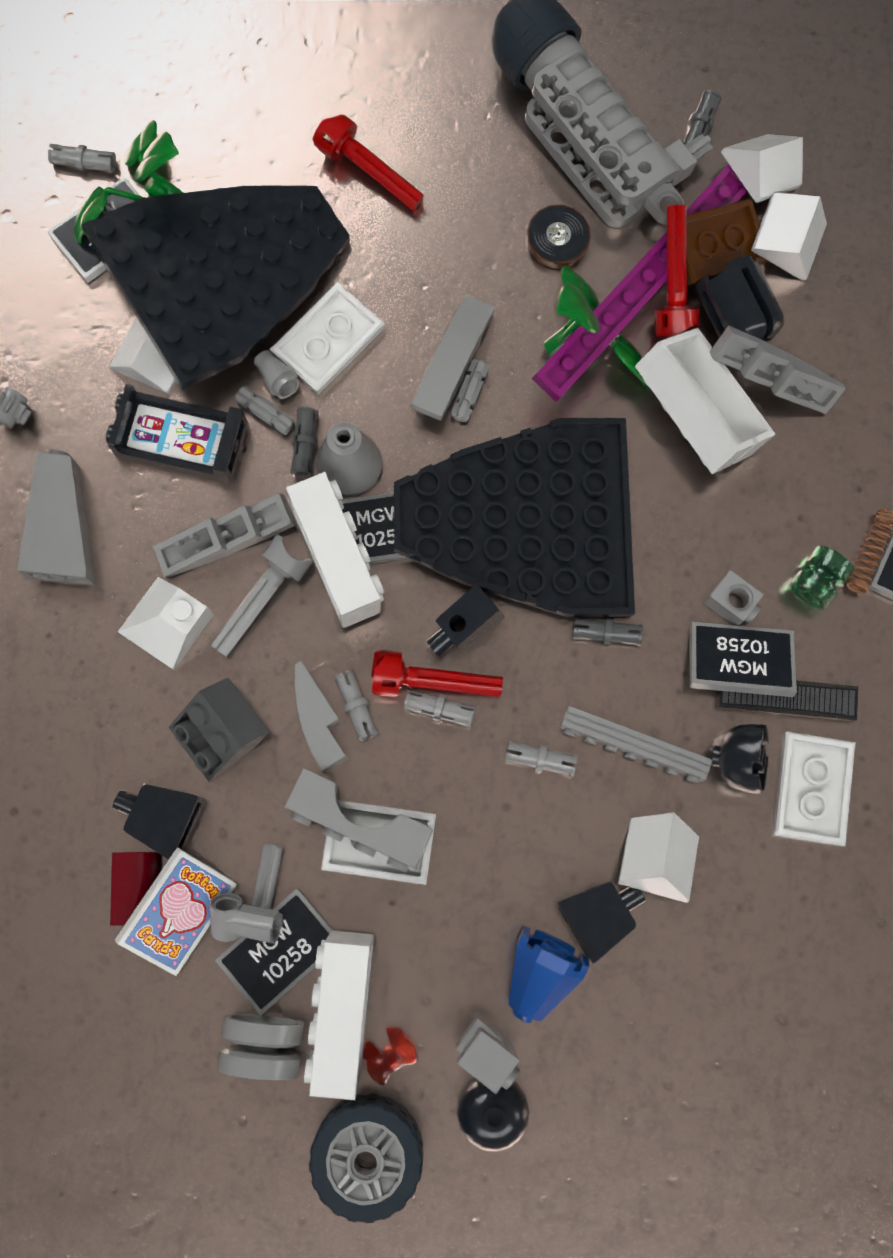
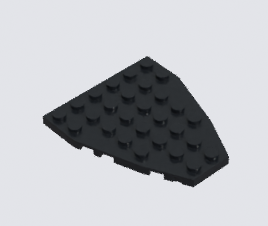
(217, 267)
(529, 517)

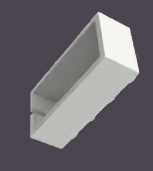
(704, 400)
(333, 547)
(341, 1015)

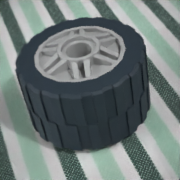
(363, 1188)

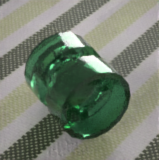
(823, 575)

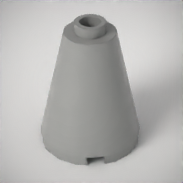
(349, 459)

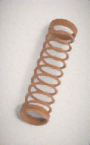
(879, 515)

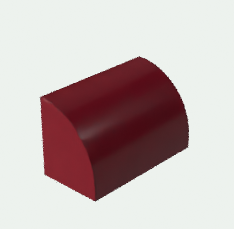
(130, 880)

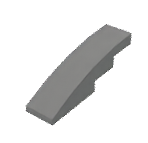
(452, 358)
(777, 369)
(224, 536)

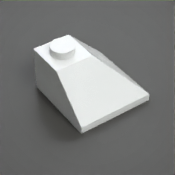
(166, 622)

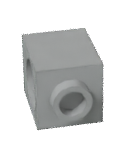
(719, 599)

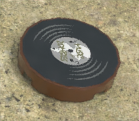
(558, 236)

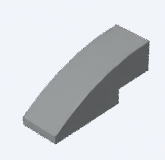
(317, 720)

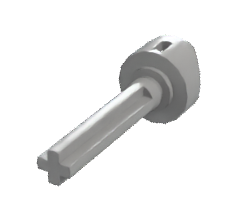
(281, 566)

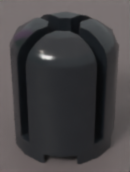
(741, 300)

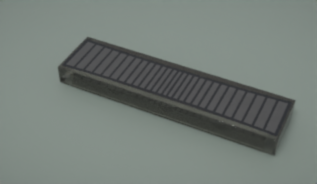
(810, 701)

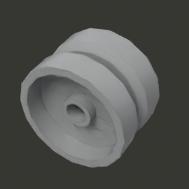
(262, 1047)

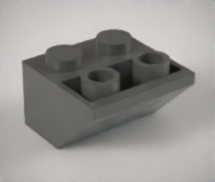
(218, 728)

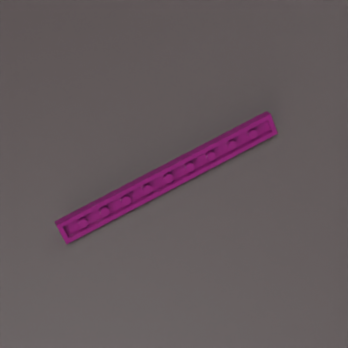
(627, 298)

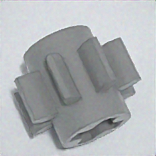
(13, 408)

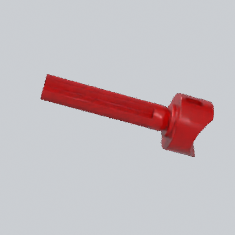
(340, 140)
(677, 316)
(390, 674)

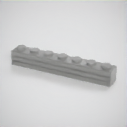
(635, 745)

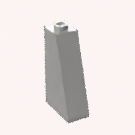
(56, 525)

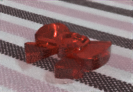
(401, 1054)

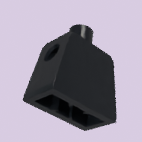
(478, 614)
(159, 816)
(600, 917)

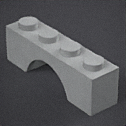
(317, 801)
(487, 1056)

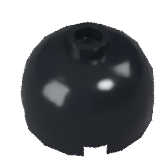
(744, 758)
(492, 1119)

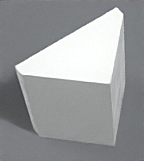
(767, 164)
(791, 232)
(141, 360)
(660, 856)

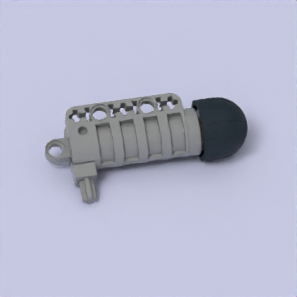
(542, 52)

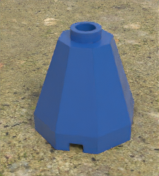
(543, 974)

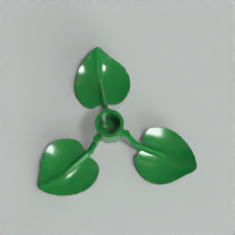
(151, 154)
(578, 302)

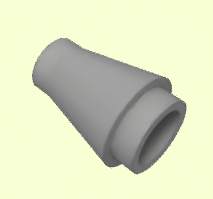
(278, 377)

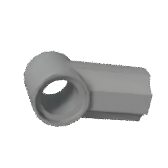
(234, 920)

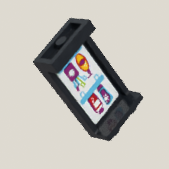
(176, 434)

